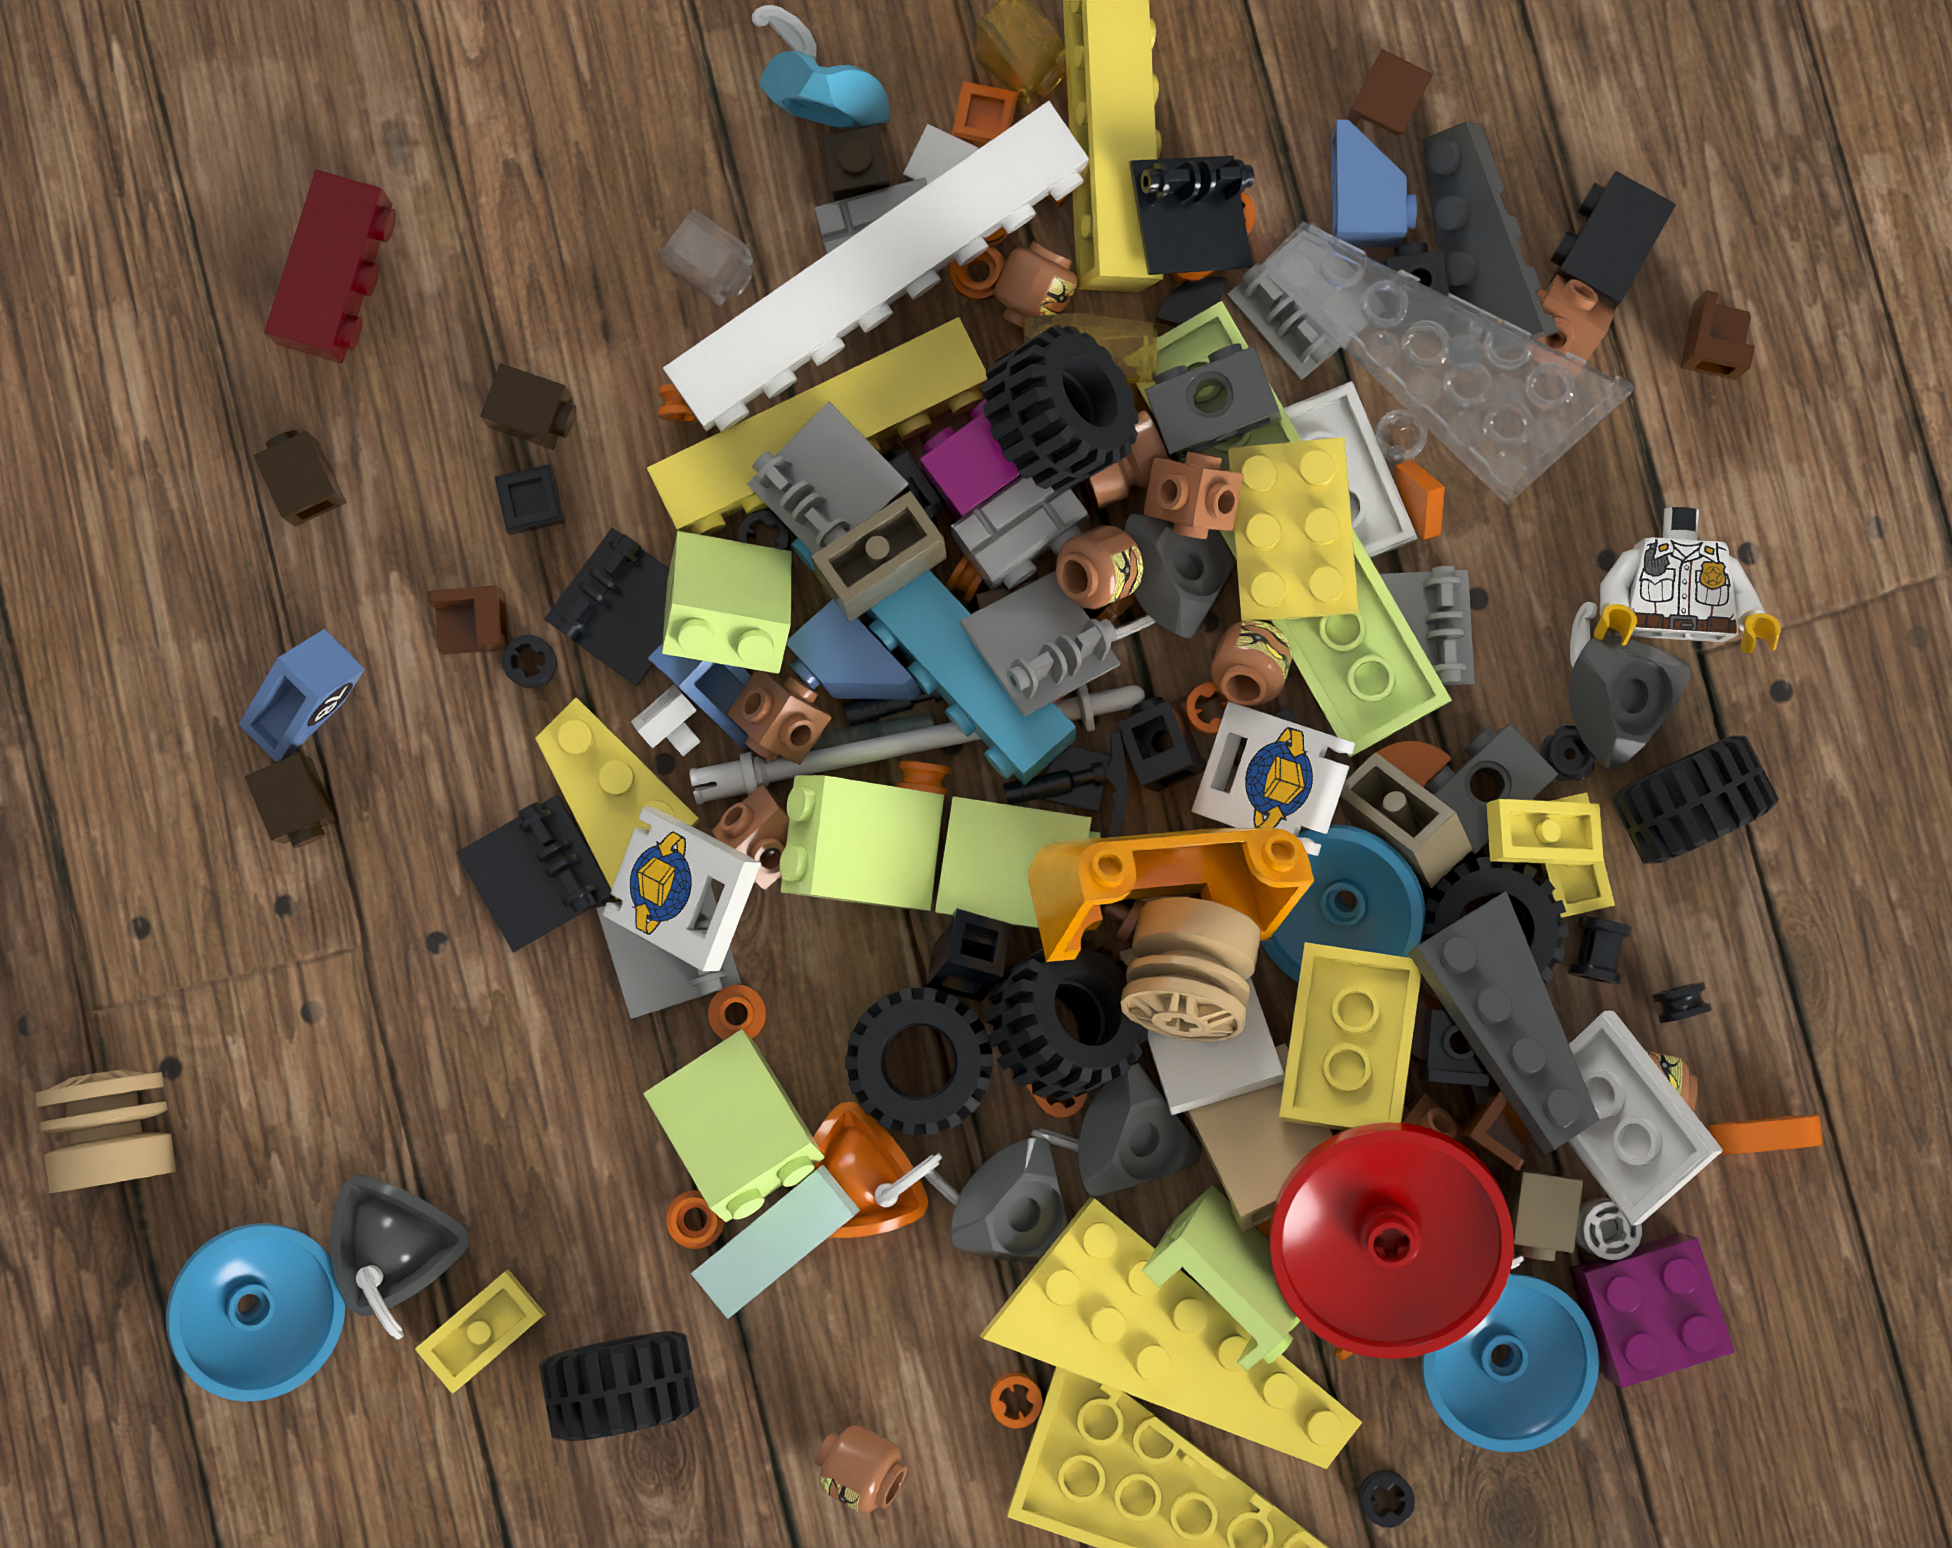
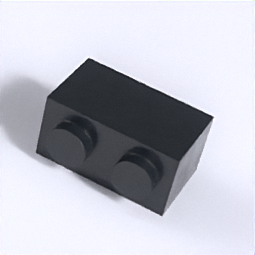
(1614, 238)

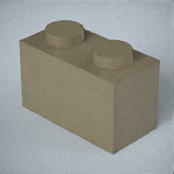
(879, 556)
(1406, 817)
(1541, 1211)

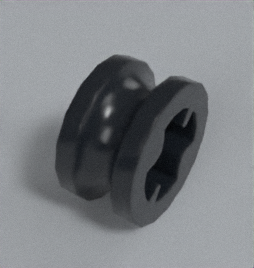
(771, 522)
(520, 676)
(1682, 1002)
(1385, 1480)

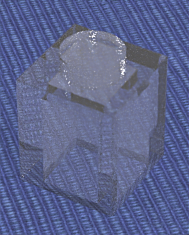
(708, 258)

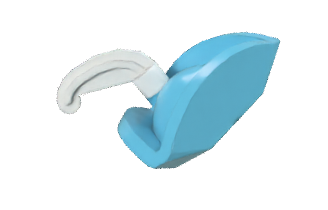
(828, 95)

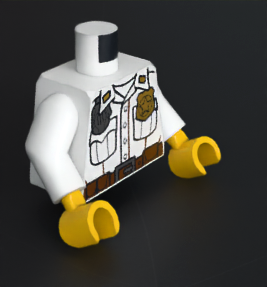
(1682, 590)

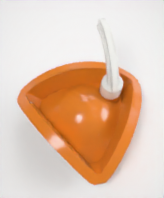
(871, 1172)

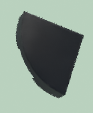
(1190, 300)

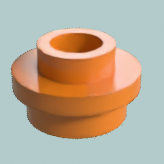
(982, 290)
(749, 998)
(682, 1232)

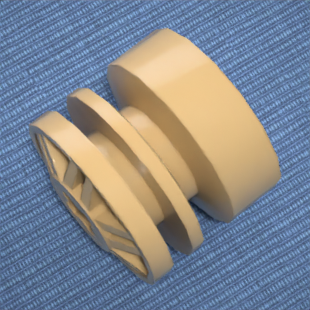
(1191, 969)
(105, 1131)

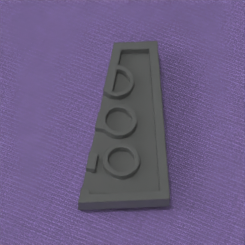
(1477, 233)

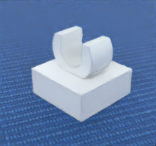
(666, 719)

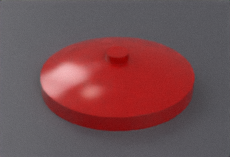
(1391, 1240)

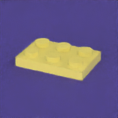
(1294, 531)
(1350, 1038)

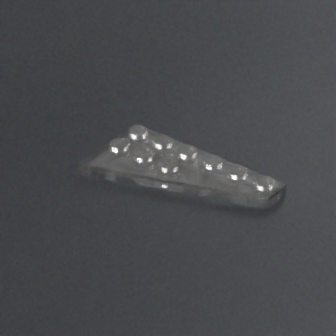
(1461, 371)

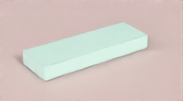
(775, 1241)

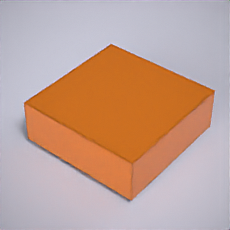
(983, 113)

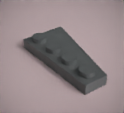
(1505, 1013)

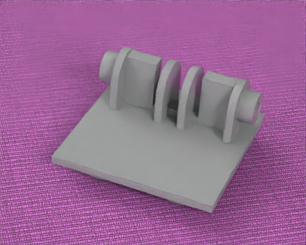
(1282, 322)
(825, 480)
(1440, 617)
(1041, 643)
(656, 978)

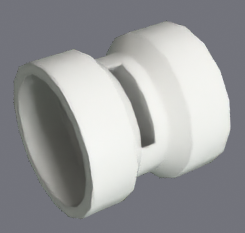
(1598, 1224)

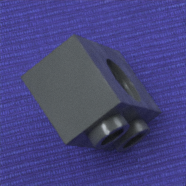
(1247, 407)
(1511, 762)

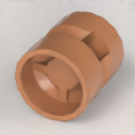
(1135, 469)

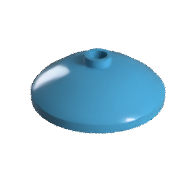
(1387, 892)
(276, 1340)
(1539, 1384)

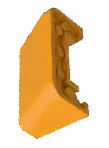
(1242, 868)

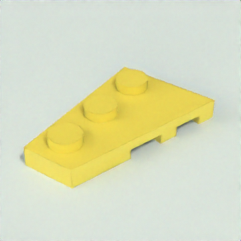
(604, 784)

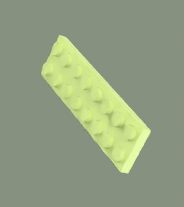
(1357, 665)

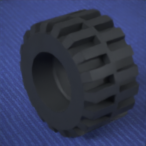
(1060, 408)
(1695, 800)
(1528, 894)
(1038, 1045)
(870, 1079)
(619, 1386)

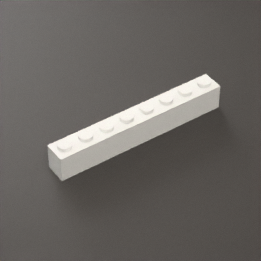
(878, 267)

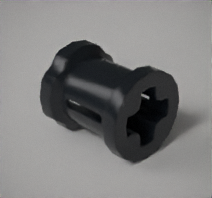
(1599, 950)

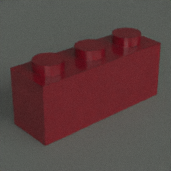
(330, 267)

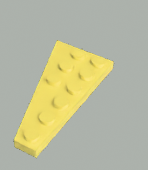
(1167, 1344)
(1129, 1480)

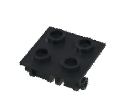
(1192, 213)
(616, 606)
(535, 873)

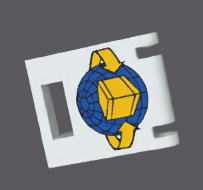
(1279, 778)
(666, 885)

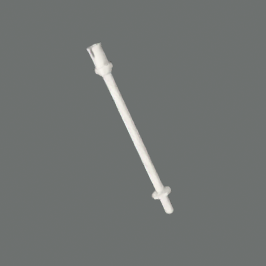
(750, 772)

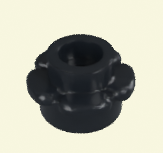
(1553, 752)

